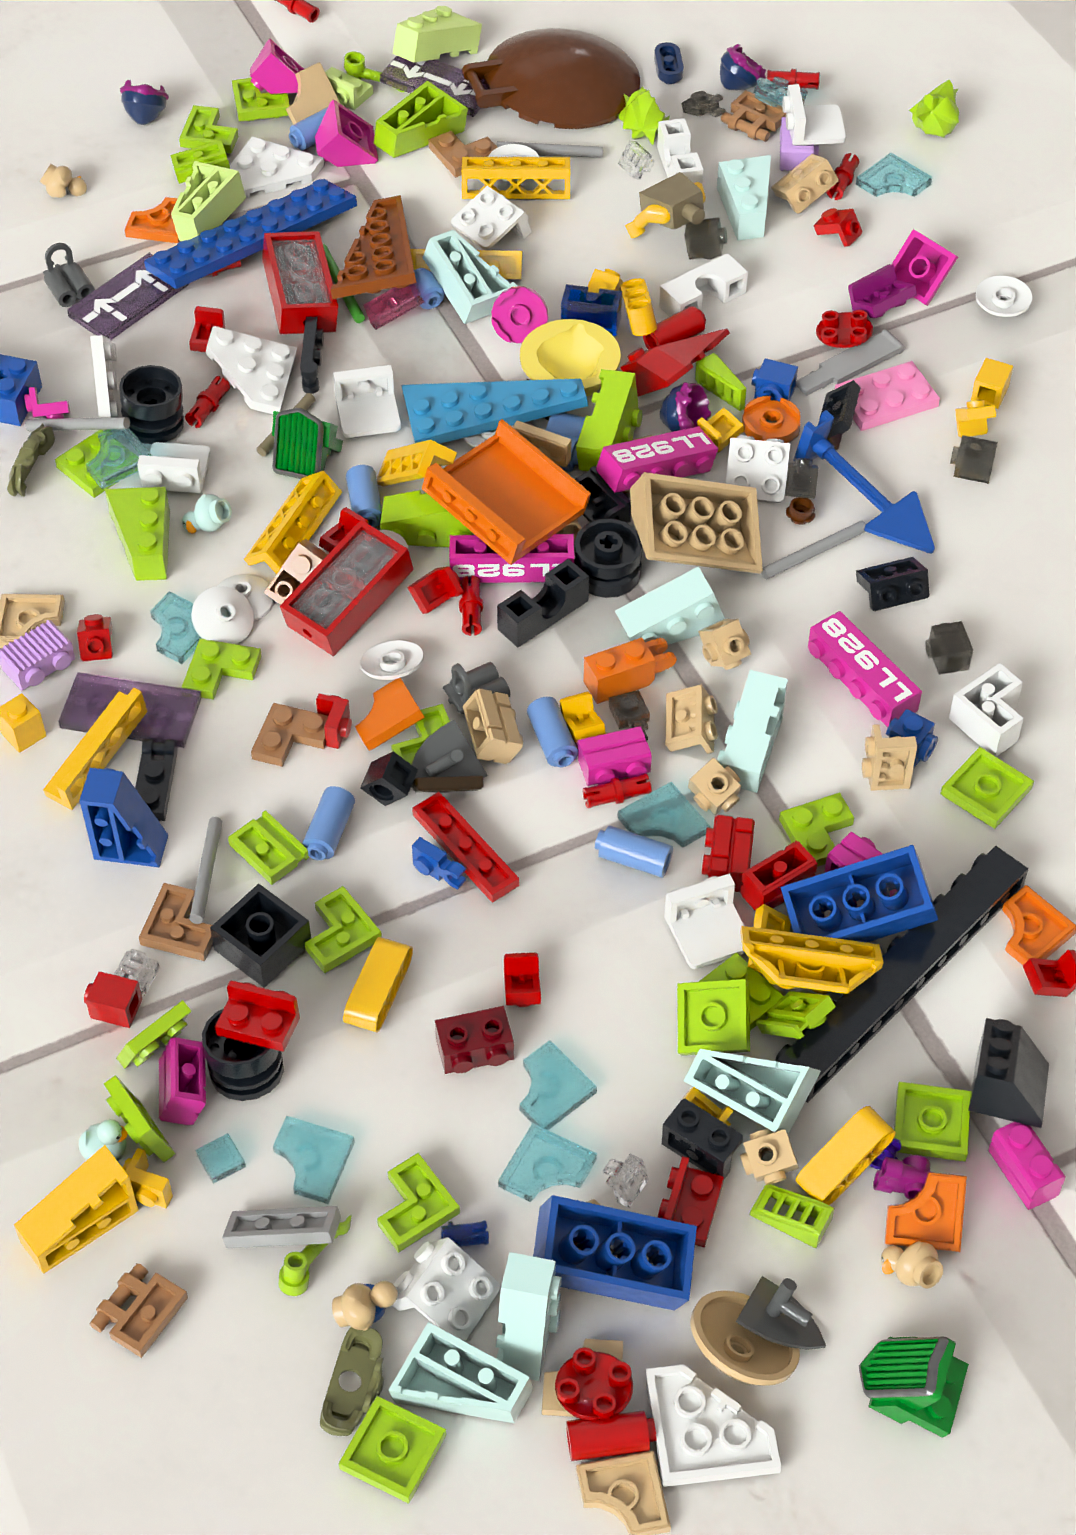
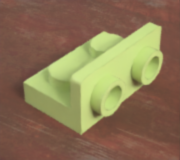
(349, 89)

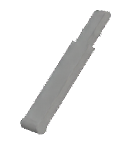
(851, 362)

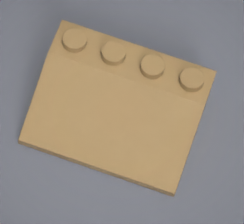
(697, 522)

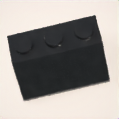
(1009, 1075)

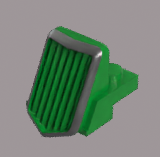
(302, 443)
(915, 1381)

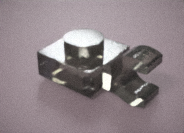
(703, 103)
(630, 711)

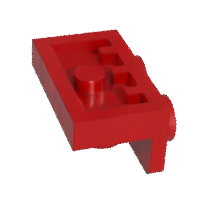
(258, 1016)
(692, 1198)

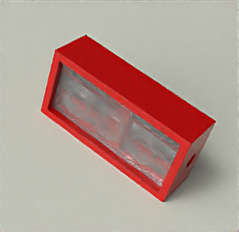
(299, 281)
(347, 587)

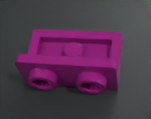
(880, 292)

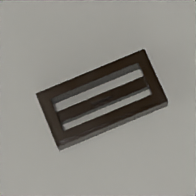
(448, 784)

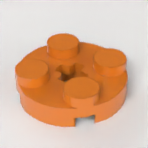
(783, 412)

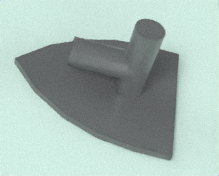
(447, 755)
(780, 1317)

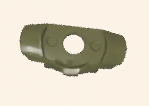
(37, 444)
(359, 1354)

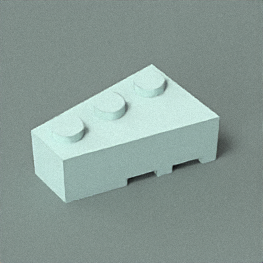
(744, 194)
(464, 276)
(672, 610)
(754, 728)
(757, 1088)
(528, 1312)
(459, 1379)

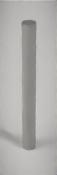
(558, 149)
(80, 423)
(813, 550)
(205, 870)

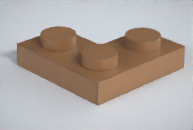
(451, 150)
(284, 727)
(170, 928)

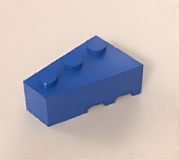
(120, 821)

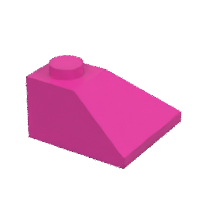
(275, 70)
(345, 138)
(923, 264)

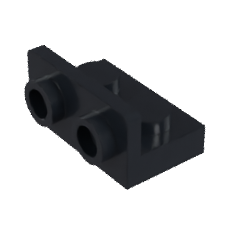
(841, 405)
(894, 583)
(701, 1138)

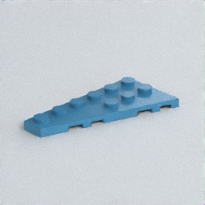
(471, 408)

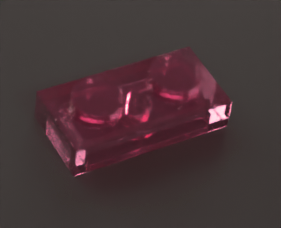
(392, 304)

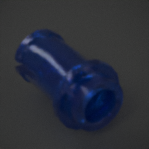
(466, 1234)

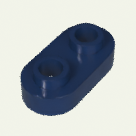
(668, 62)

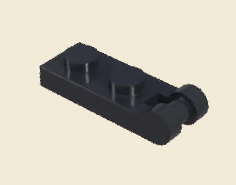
(311, 355)
(156, 776)

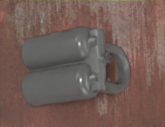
(66, 280)
(465, 683)

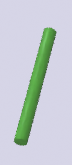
(350, 301)

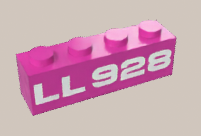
(669, 454)
(473, 557)
(863, 668)

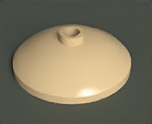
(734, 1347)

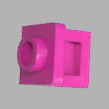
(50, 410)

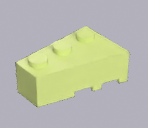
(434, 34)
(207, 200)

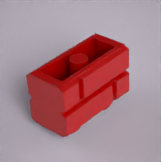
(730, 848)
(763, 881)

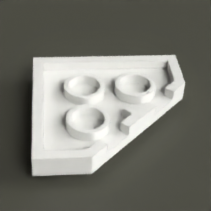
(272, 166)
(253, 366)
(105, 379)
(704, 1431)

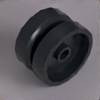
(610, 557)

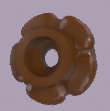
(801, 510)

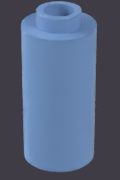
(303, 133)
(364, 493)
(552, 732)
(328, 823)
(634, 850)

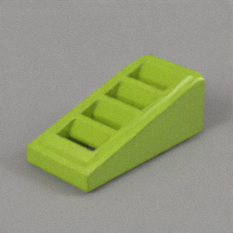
(721, 381)
(798, 1229)

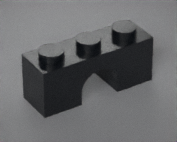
(563, 592)

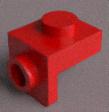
(841, 222)
(204, 321)
(347, 521)
(435, 588)
(95, 638)
(338, 721)
(1052, 976)
(522, 979)

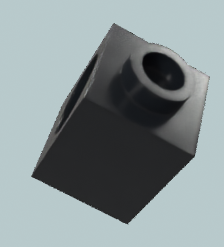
(389, 778)

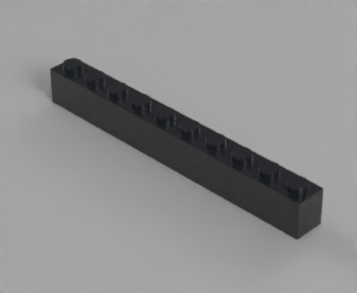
(908, 966)

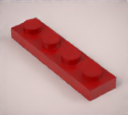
(465, 846)

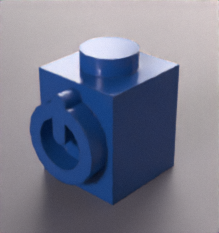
(775, 380)
(915, 725)

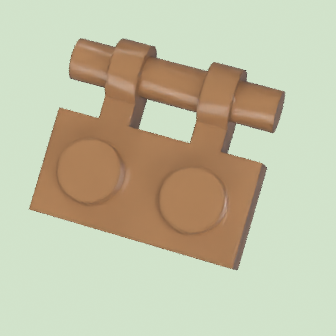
(754, 110)
(146, 1316)

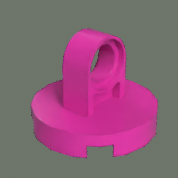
(518, 313)

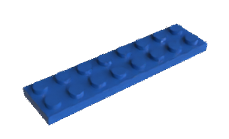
(245, 234)

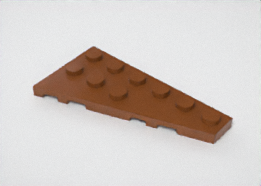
(380, 255)

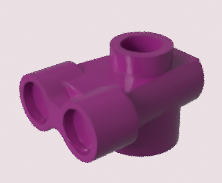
(902, 1176)

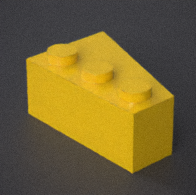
(78, 1211)

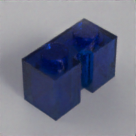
(597, 308)

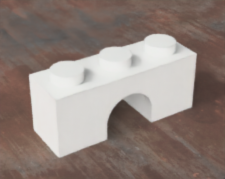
(675, 150)
(719, 278)

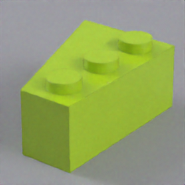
(418, 118)
(613, 417)
(420, 520)
(143, 528)

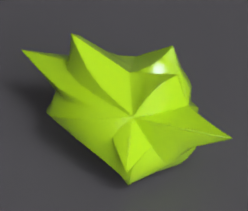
(937, 111)
(642, 115)

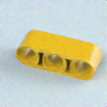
(638, 307)
(377, 984)
(845, 1156)

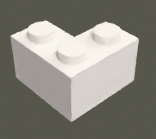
(987, 711)

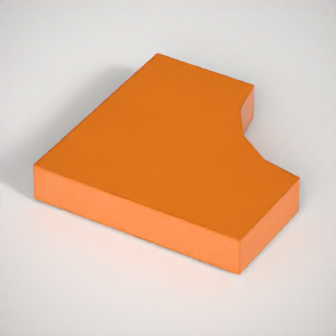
(154, 223)
(390, 714)
(1036, 926)
(931, 1215)

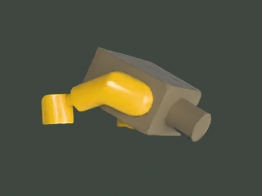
(669, 204)

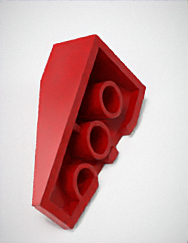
(669, 362)

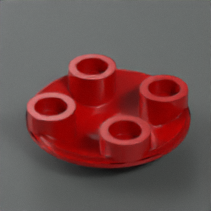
(844, 328)
(594, 1385)

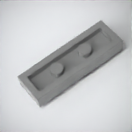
(282, 1227)

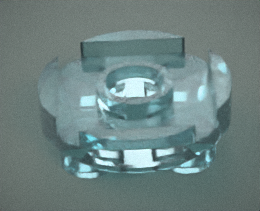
(773, 91)

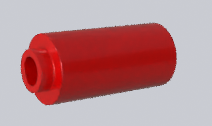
(677, 327)
(610, 1437)

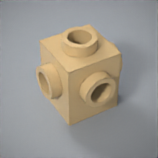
(725, 643)
(715, 776)
(781, 1162)

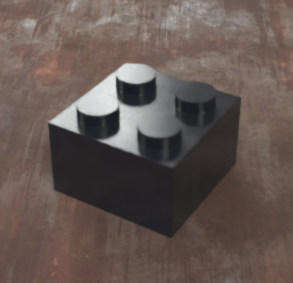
(261, 935)

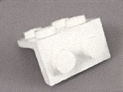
(812, 123)
(490, 218)
(366, 401)
(759, 466)
(174, 467)
(705, 921)
(446, 1288)

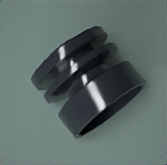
(153, 403)
(240, 1068)

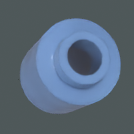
(429, 288)

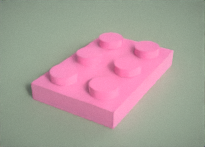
(892, 395)

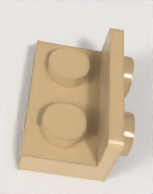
(806, 182)
(690, 719)
(888, 760)

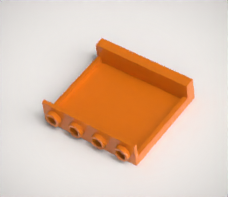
(507, 493)

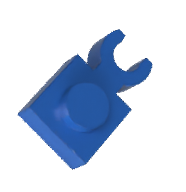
(434, 862)

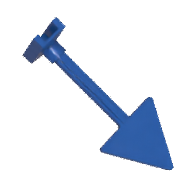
(898, 522)

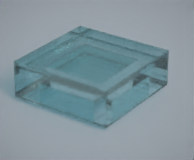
(220, 1158)

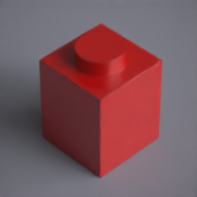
(113, 999)

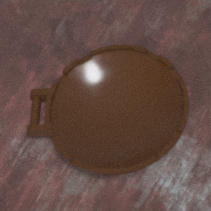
(556, 78)

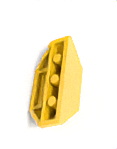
(810, 960)

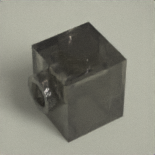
(705, 239)
(974, 459)
(801, 478)
(949, 647)

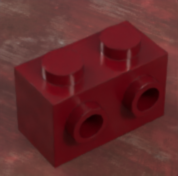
(474, 1040)

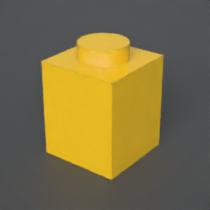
(992, 382)
(21, 723)

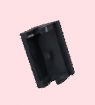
(603, 501)

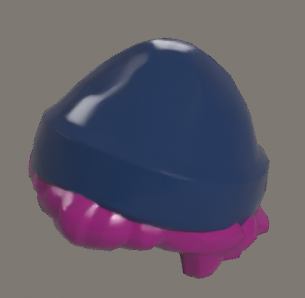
(739, 70)
(143, 102)
(684, 407)

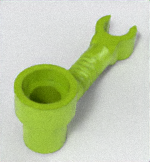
(355, 66)
(295, 1272)

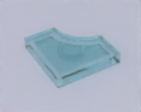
(893, 175)
(116, 457)
(178, 634)
(665, 815)
(555, 1086)
(315, 1155)
(544, 1162)

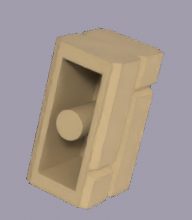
(492, 726)

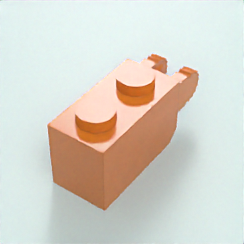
(625, 667)

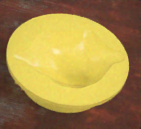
(570, 352)

